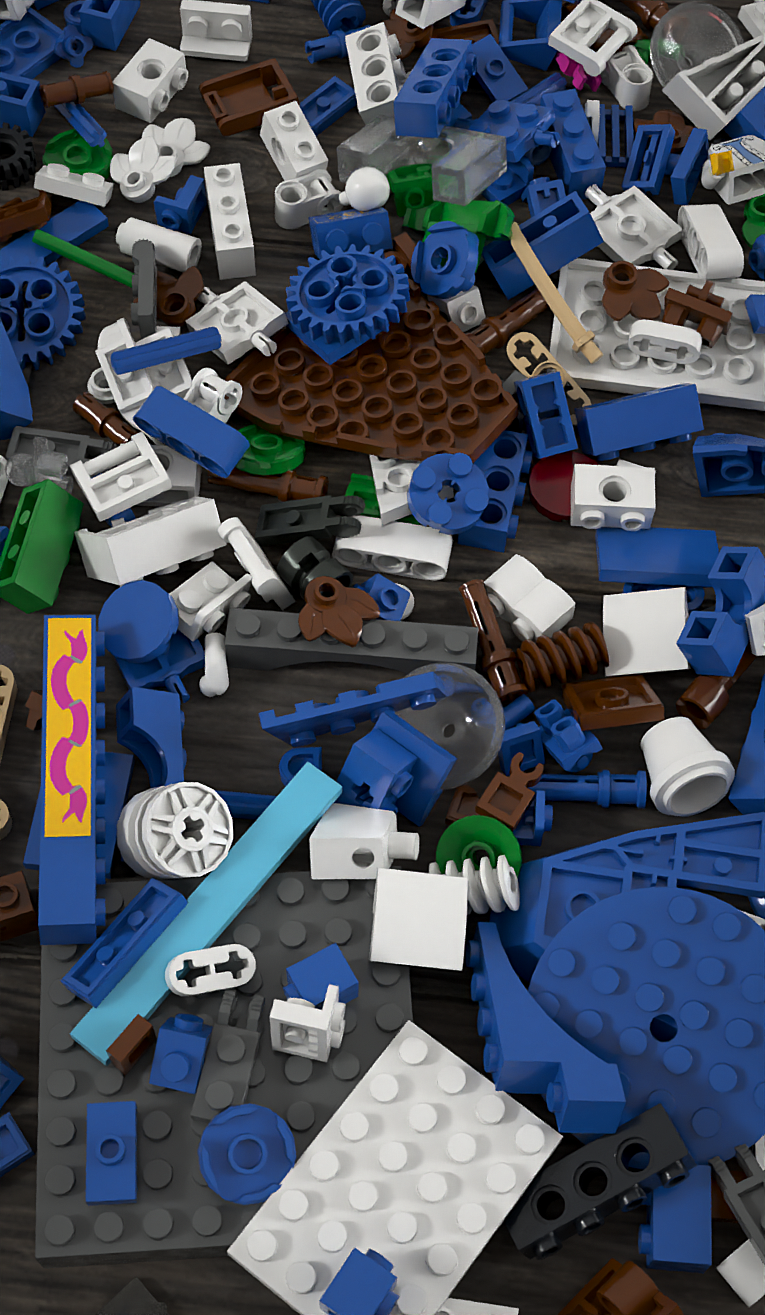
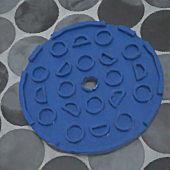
(677, 958)

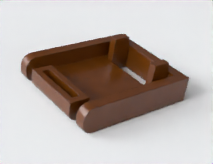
(241, 97)

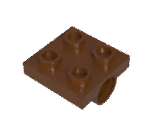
(621, 1291)

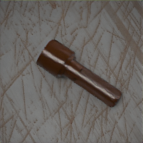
(708, 695)

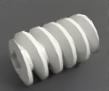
(486, 886)

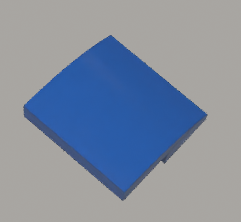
(429, 770)

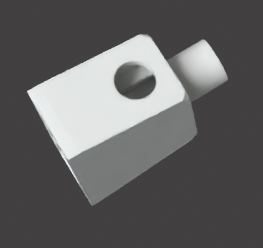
(357, 841)

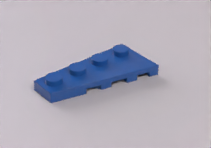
(353, 708)

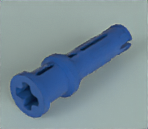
(599, 788)

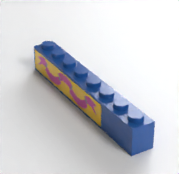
(70, 782)

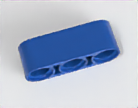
(191, 431)

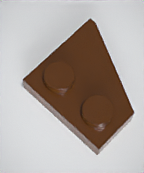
(25, 215)

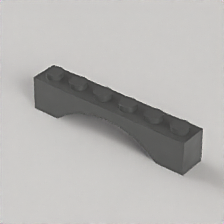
(274, 640)

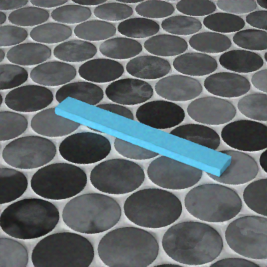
(211, 907)

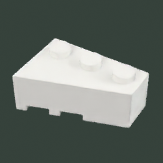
(720, 86)
(152, 542)

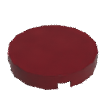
(551, 484)

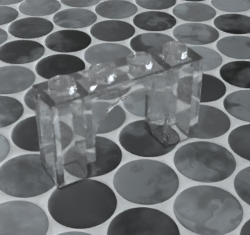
(460, 158)

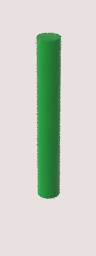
(83, 257)

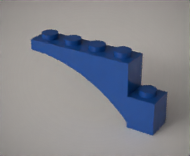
(531, 1051)

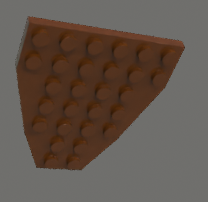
(393, 397)

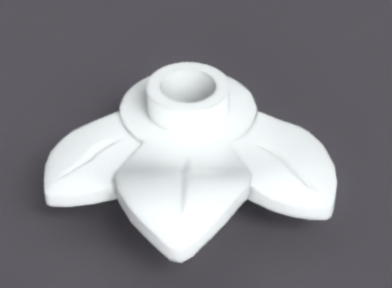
(178, 141)
(141, 169)

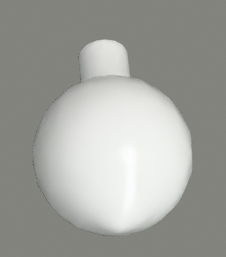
(365, 189)

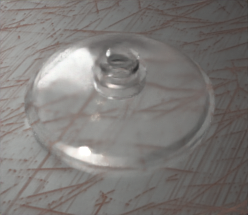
(690, 32)
(477, 720)

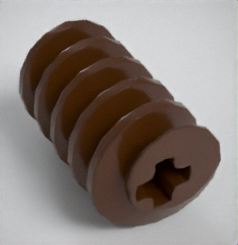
(562, 654)

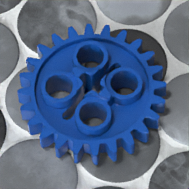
(348, 294)
(58, 311)

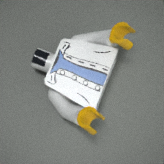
(736, 168)

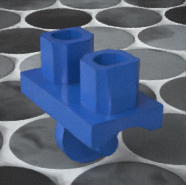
(564, 737)

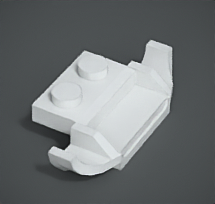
(133, 388)

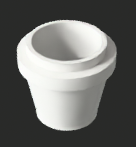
(684, 768)

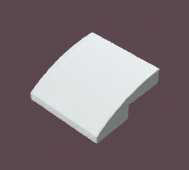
(644, 631)
(419, 919)

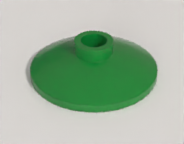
(478, 832)

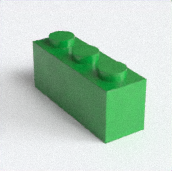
(38, 546)

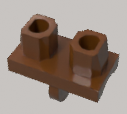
(700, 308)

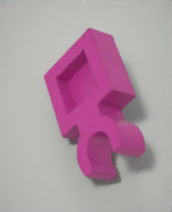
(576, 70)

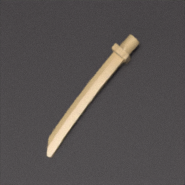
(582, 340)

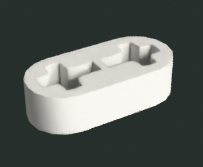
(665, 341)
(211, 981)

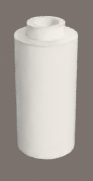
(171, 247)

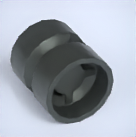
(310, 560)

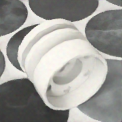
(152, 829)

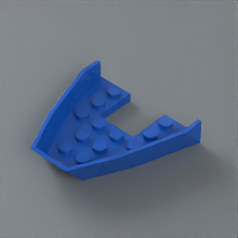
(554, 889)

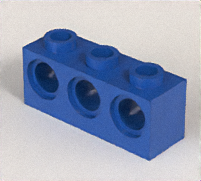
(503, 475)

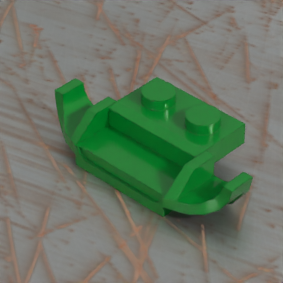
(484, 218)

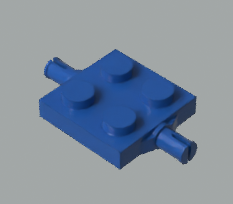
(520, 123)
(168, 668)

